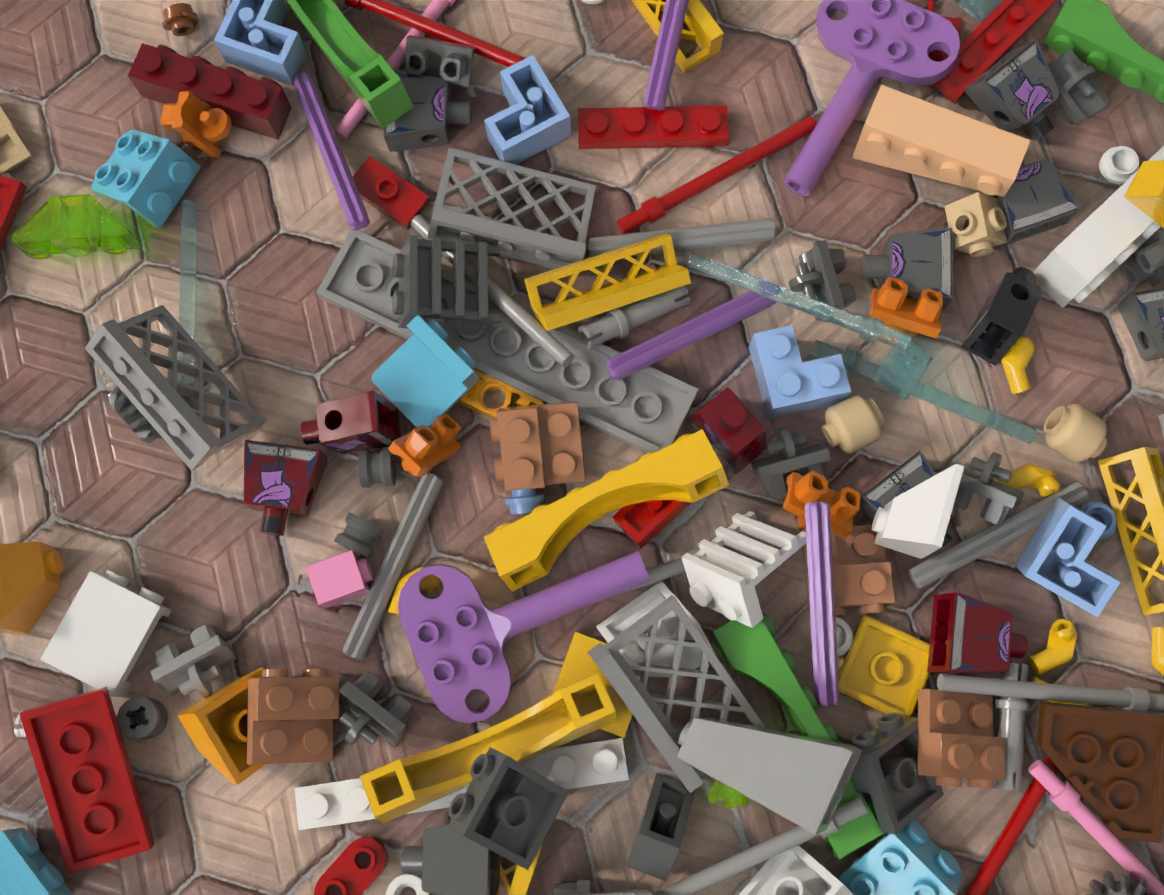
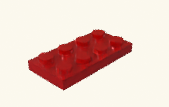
(87, 780)

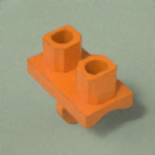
(197, 123)
(904, 313)
(427, 445)
(815, 488)

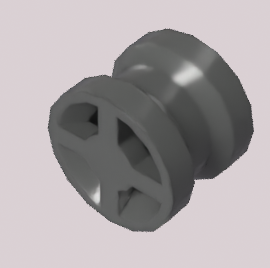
(376, 467)
(359, 535)
(151, 721)

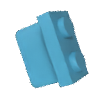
(146, 175)
(425, 374)
(904, 866)
(25, 868)

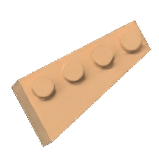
(939, 144)

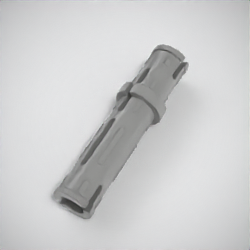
(620, 321)
(1012, 727)

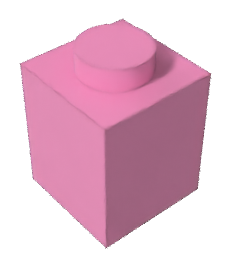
(340, 579)

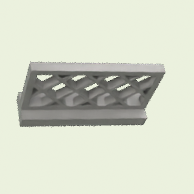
(514, 240)
(159, 396)
(644, 706)

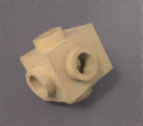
(976, 224)

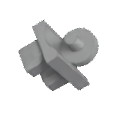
(194, 667)

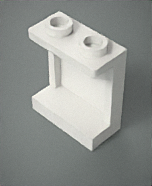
(105, 632)

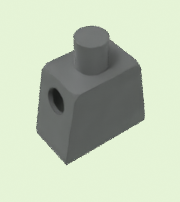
(452, 864)

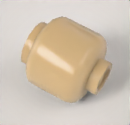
(853, 423)
(1075, 432)

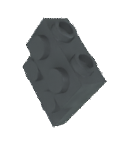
(891, 772)
(506, 807)

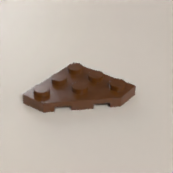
(1112, 762)

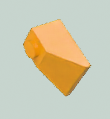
(27, 584)
(220, 728)

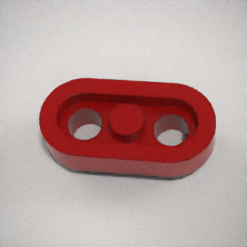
(349, 874)

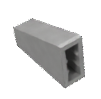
(777, 769)

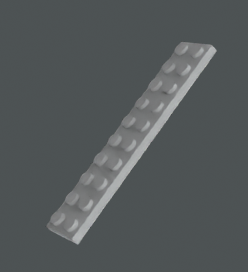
(637, 410)

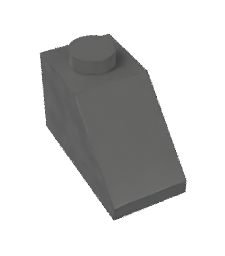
(661, 828)

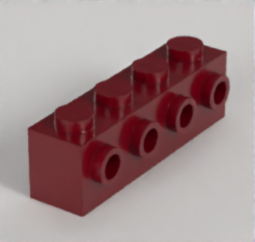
(250, 102)

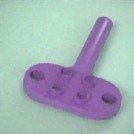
(880, 43)
(463, 640)

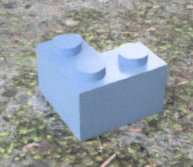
(257, 42)
(534, 115)
(794, 385)
(1059, 556)

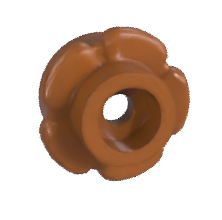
(180, 19)

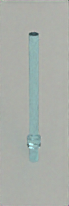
(187, 283)
(870, 328)
(854, 363)

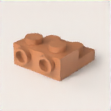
(538, 445)
(859, 572)
(291, 717)
(958, 739)

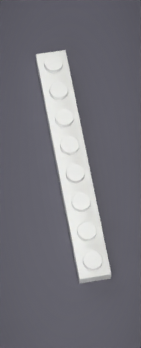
(566, 766)

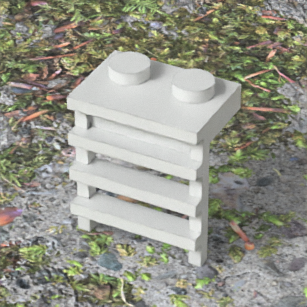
(728, 579)

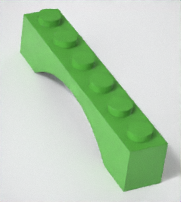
(1101, 42)
(354, 59)
(758, 658)

